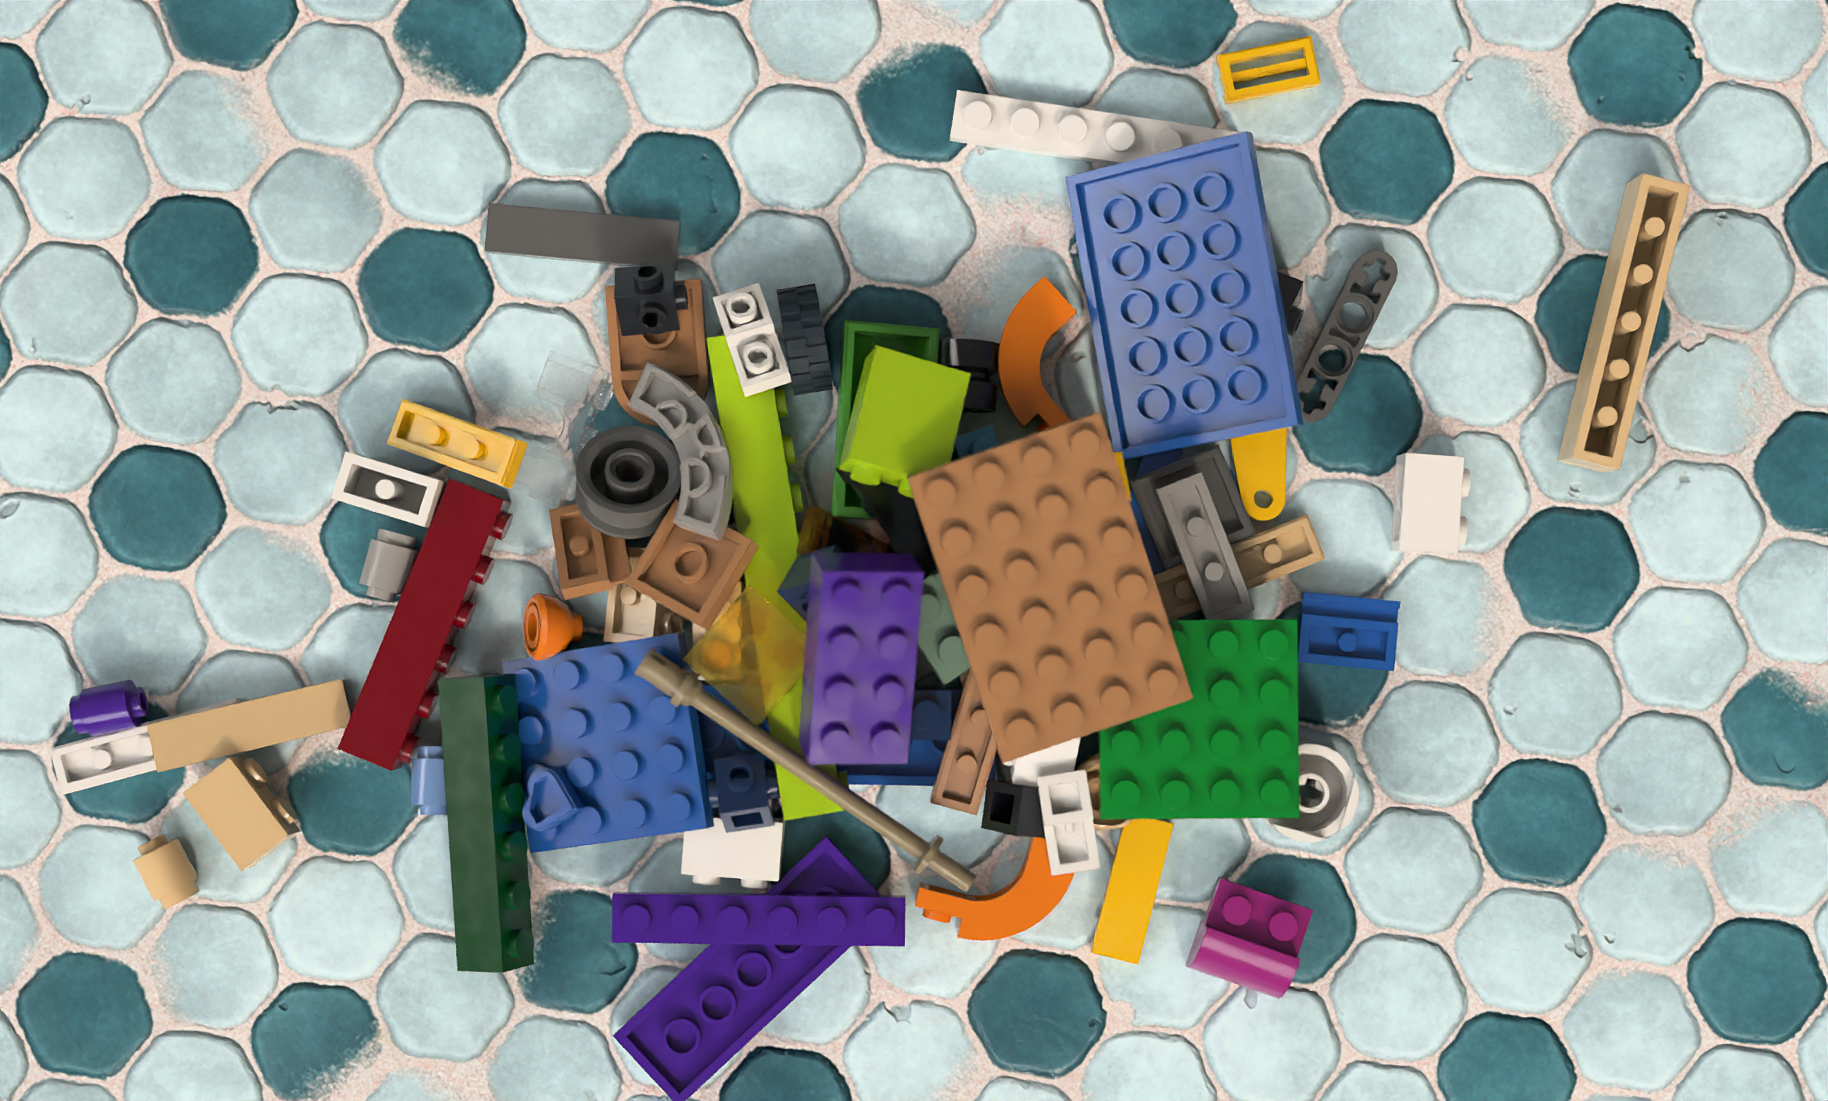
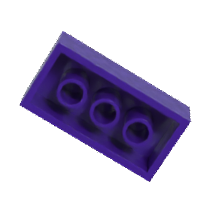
(860, 658)

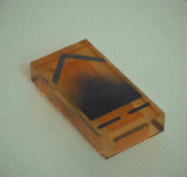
(824, 530)

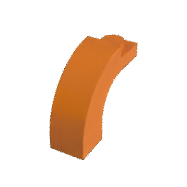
(1027, 331)
(1004, 912)

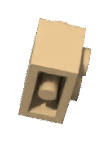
(243, 811)

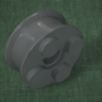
(623, 455)

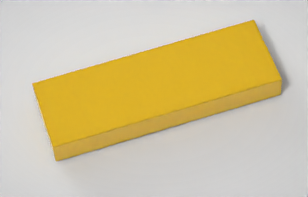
(457, 443)
(1131, 889)

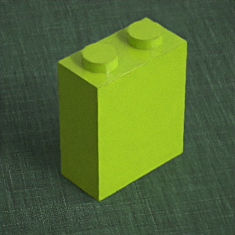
(902, 418)

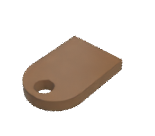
(678, 351)

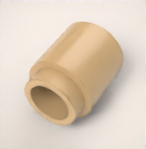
(166, 871)

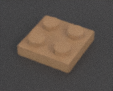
(691, 570)

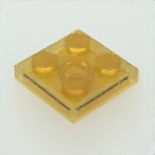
(751, 655)

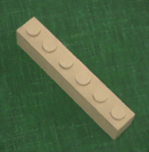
(1623, 323)

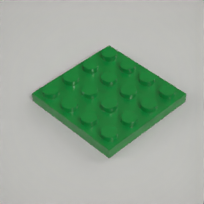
(1224, 749)

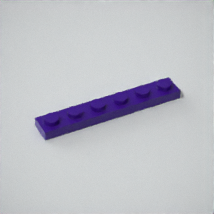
(758, 918)

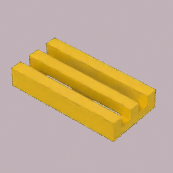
(1228, 79)

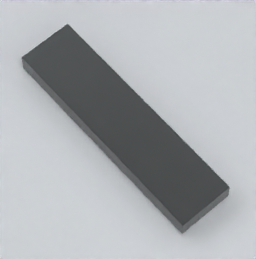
(581, 236)

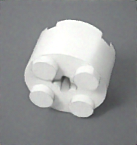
(1333, 800)

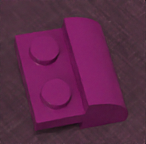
(1250, 938)

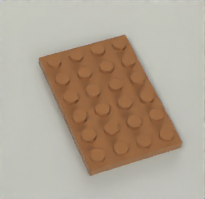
(1050, 587)

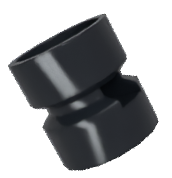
(979, 360)

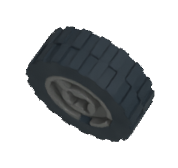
(804, 339)

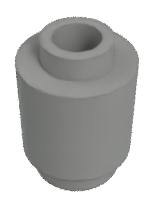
(388, 564)

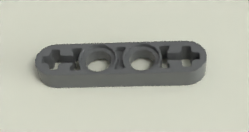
(1348, 340)

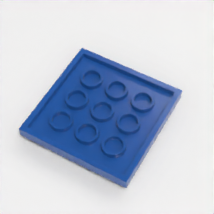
(615, 739)

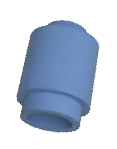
(429, 781)

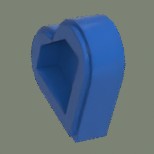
(550, 799)

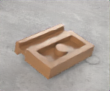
(586, 557)

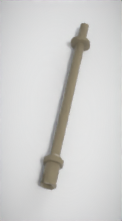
(687, 690)

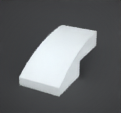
(1068, 822)

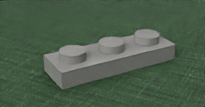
(1204, 548)

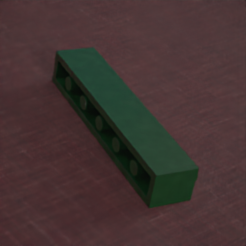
(486, 823)

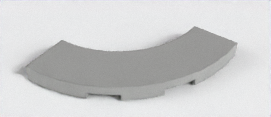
(701, 446)

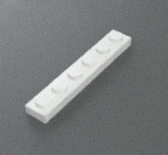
(1068, 130)

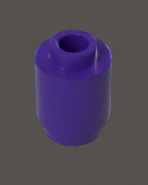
(108, 708)

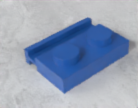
(1347, 631)

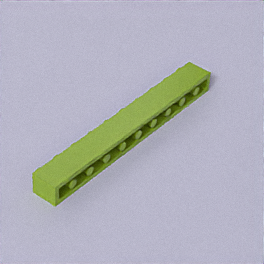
(765, 514)

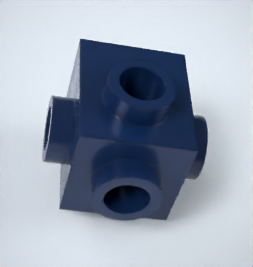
(743, 791)

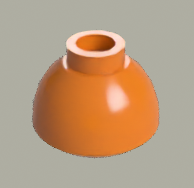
(549, 626)

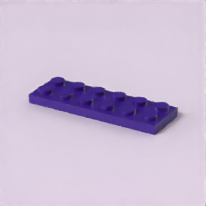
(735, 988)

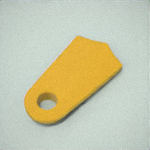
(1261, 467)

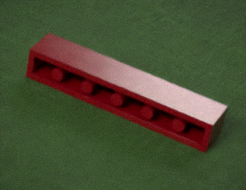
(425, 626)

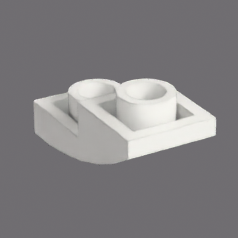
(752, 339)

